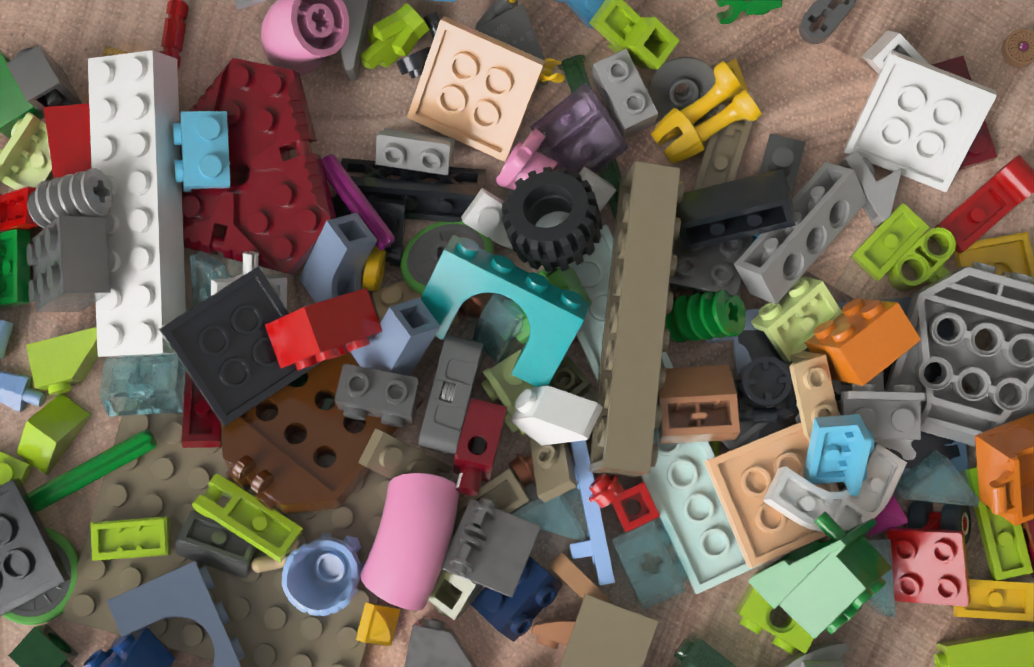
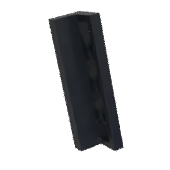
(428, 201)

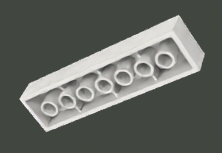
(133, 145)

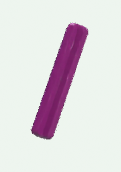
(356, 201)

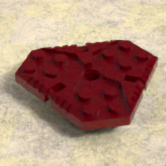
(284, 198)

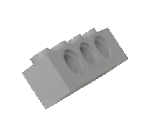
(820, 212)

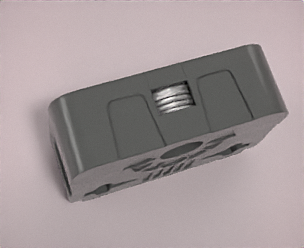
(450, 393)

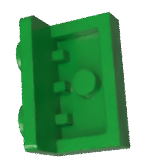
(14, 268)

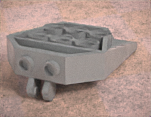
(972, 301)

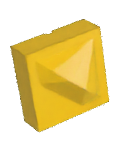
(378, 624)

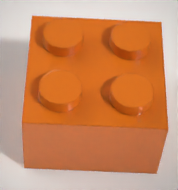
(863, 339)

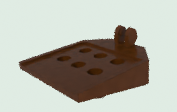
(286, 472)

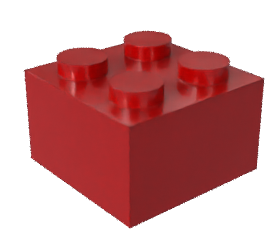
(324, 330)

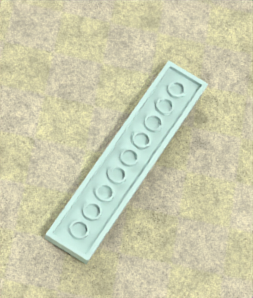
(680, 477)

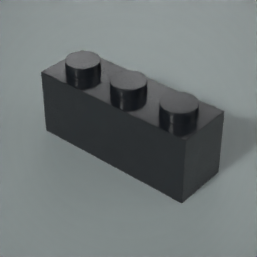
(735, 210)

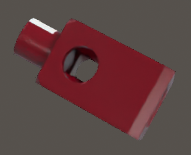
(478, 445)

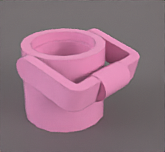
(523, 160)

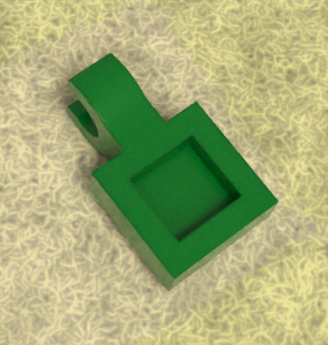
(754, 7)

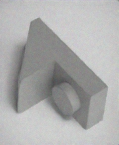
(880, 193)

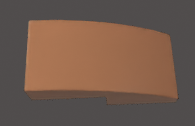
(553, 632)

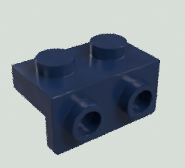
(516, 614)

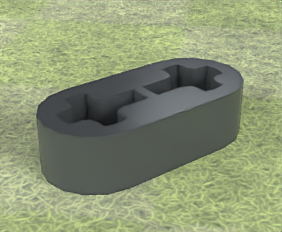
(833, 19)

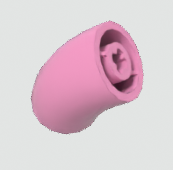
(303, 32)
(412, 539)

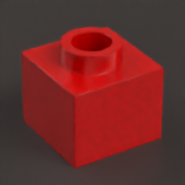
(646, 512)

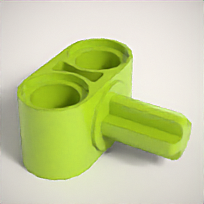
(926, 264)

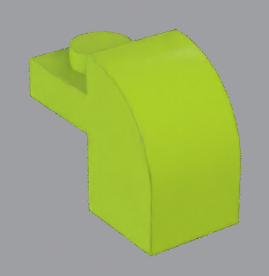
(643, 37)

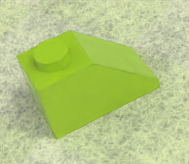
(62, 360)

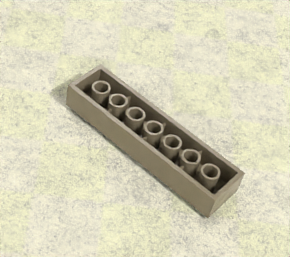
(636, 320)

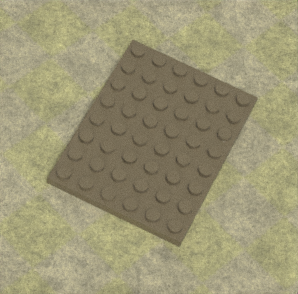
(258, 610)

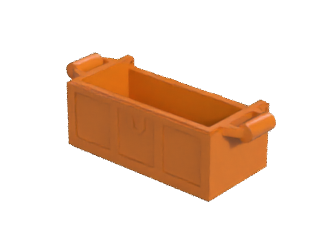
(1007, 469)

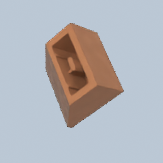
(698, 405)

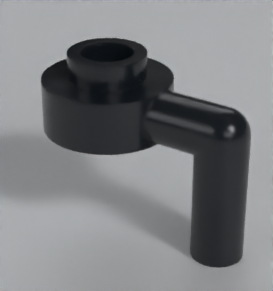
(415, 62)

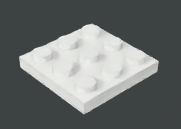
(920, 120)

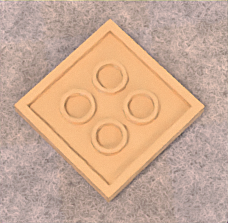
(475, 88)
(742, 482)

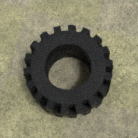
(546, 194)

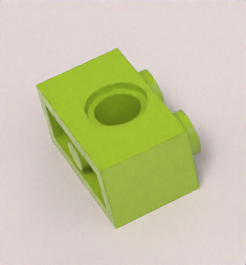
(756, 616)

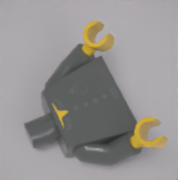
(511, 25)

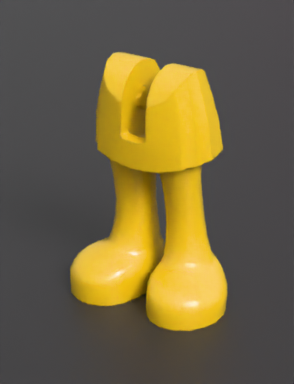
(680, 121)

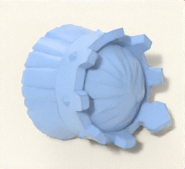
(323, 574)

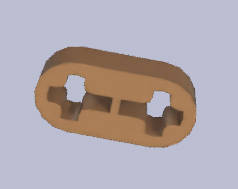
(576, 578)

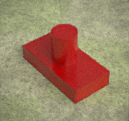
(14, 210)

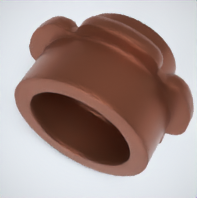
(524, 469)

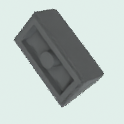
(214, 546)

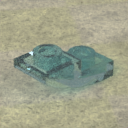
(499, 325)

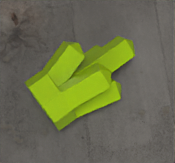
(393, 37)

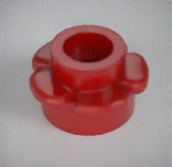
(605, 490)

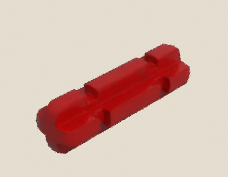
(174, 29)

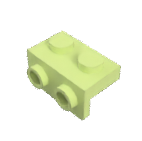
(26, 155)

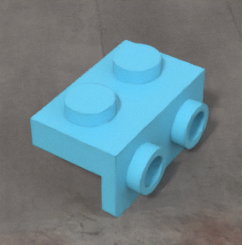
(204, 150)
(839, 451)

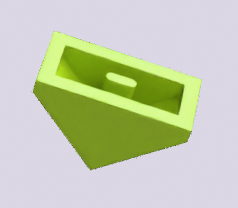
(51, 432)

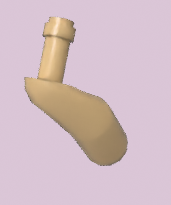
(267, 563)

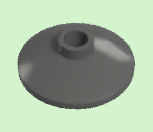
(686, 70)

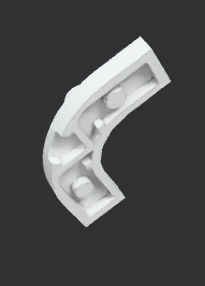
(486, 214)
(806, 502)

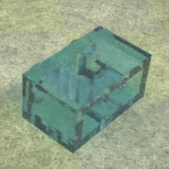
(142, 385)
(648, 586)

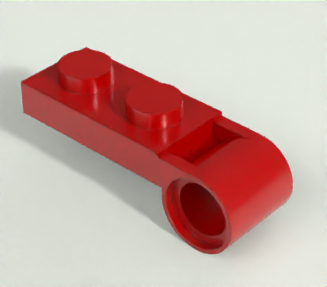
(990, 203)

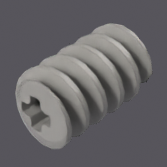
(71, 195)

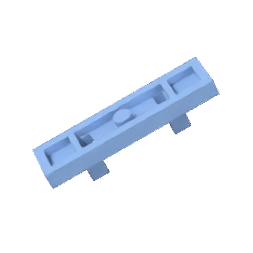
(597, 543)

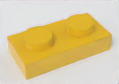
(999, 601)

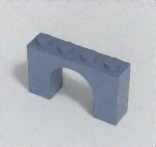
(336, 270)
(178, 595)

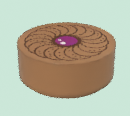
(1019, 48)

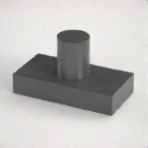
(783, 153)

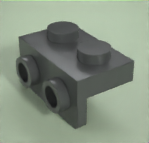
(377, 394)

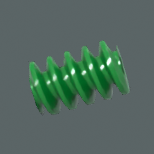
(705, 316)

